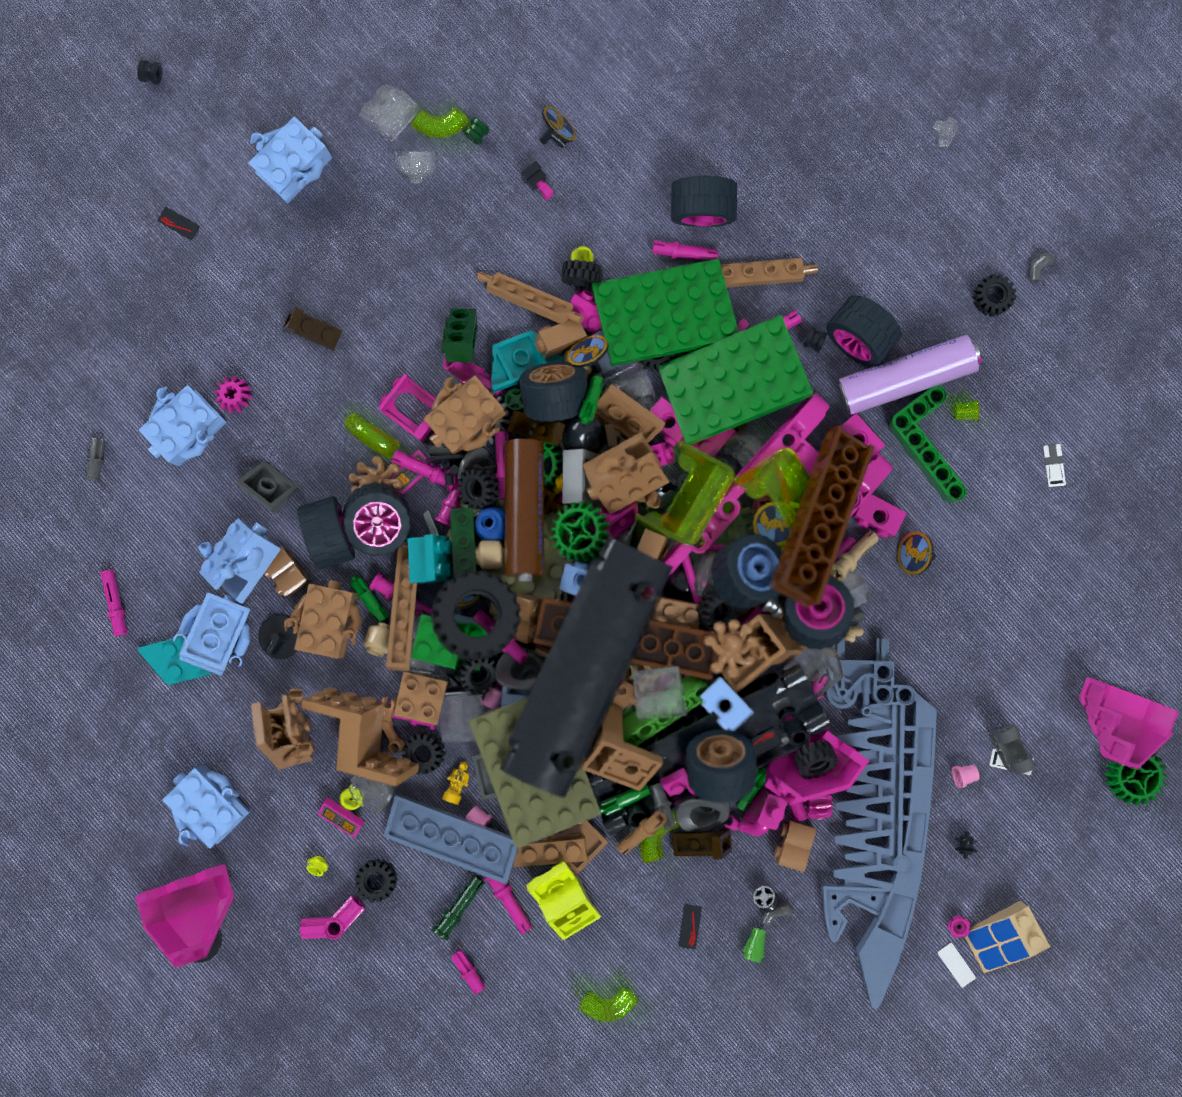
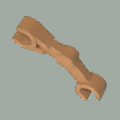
(388, 712)

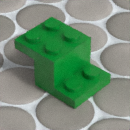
(429, 649)

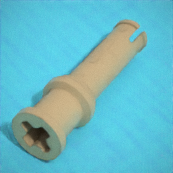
(848, 561)

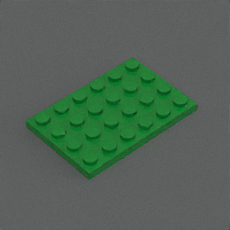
(664, 311)
(735, 380)

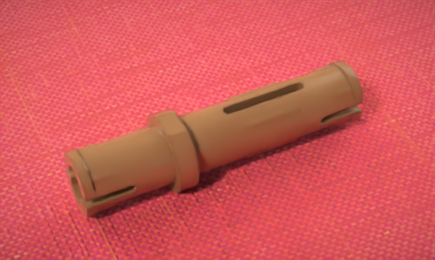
(646, 829)

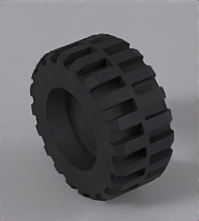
(489, 587)

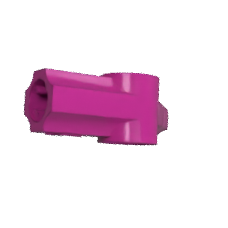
(466, 370)
(321, 926)

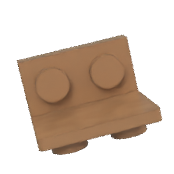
(421, 697)

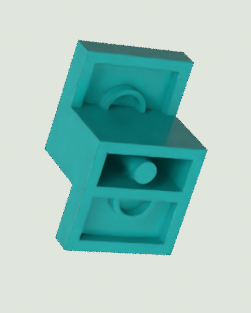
(430, 559)

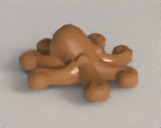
(379, 475)
(731, 647)

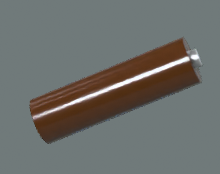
(524, 509)

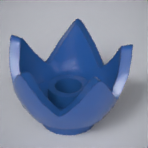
(494, 532)

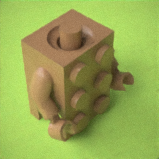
(464, 417)
(626, 475)
(325, 620)
(283, 731)

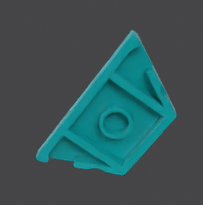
(513, 358)
(165, 661)

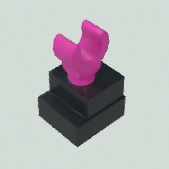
(535, 178)

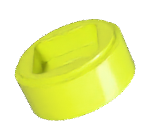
(582, 253)
(347, 801)

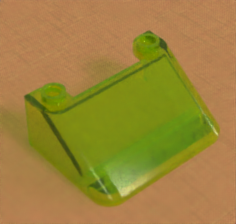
(782, 479)
(695, 500)

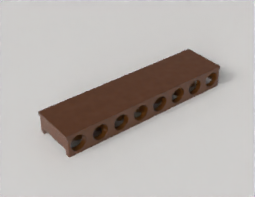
(822, 518)
(661, 647)

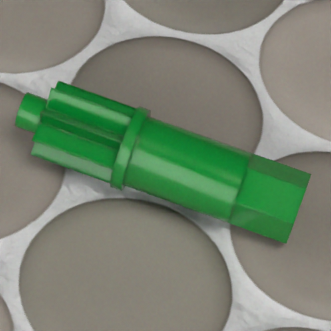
(591, 400)
(370, 601)
(621, 800)
(743, 804)

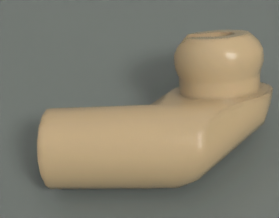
(854, 631)

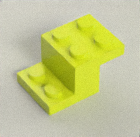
(563, 900)

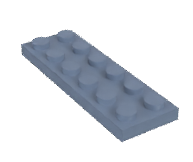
(451, 838)

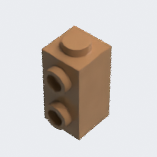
(558, 338)

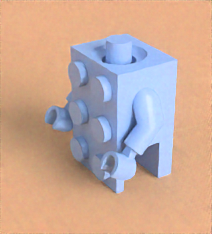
(289, 158)
(181, 426)
(238, 559)
(214, 633)
(205, 805)

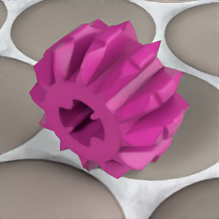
(226, 392)
(819, 807)

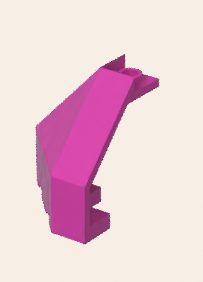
(1126, 723)
(786, 782)
(186, 914)

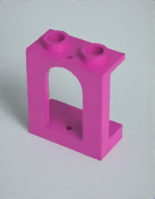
(388, 407)

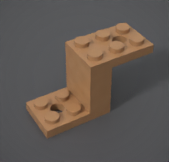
(773, 647)
(360, 736)
(612, 756)

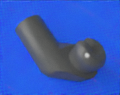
(1038, 264)
(783, 909)

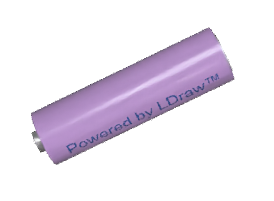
(909, 374)

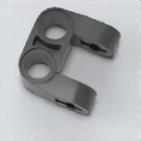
(1011, 749)

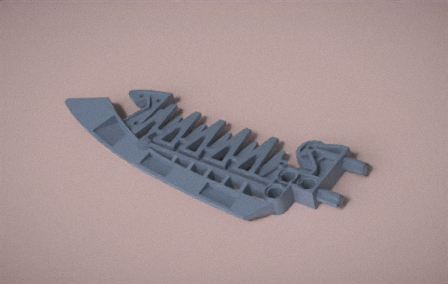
(894, 900)

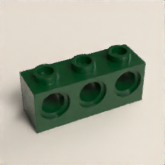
(460, 335)
(463, 540)

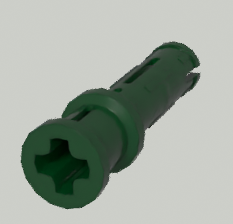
(453, 915)

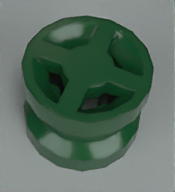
(476, 131)
(513, 397)

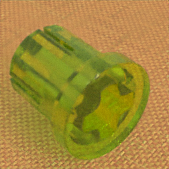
(967, 411)

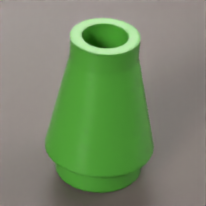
(755, 946)

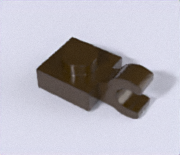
(551, 503)

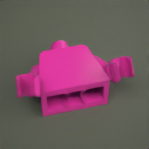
(763, 814)

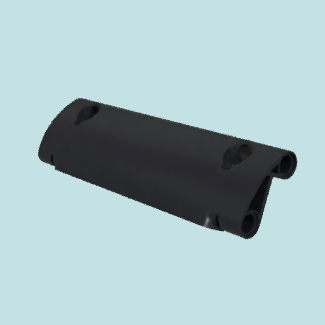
(585, 668)
(769, 699)

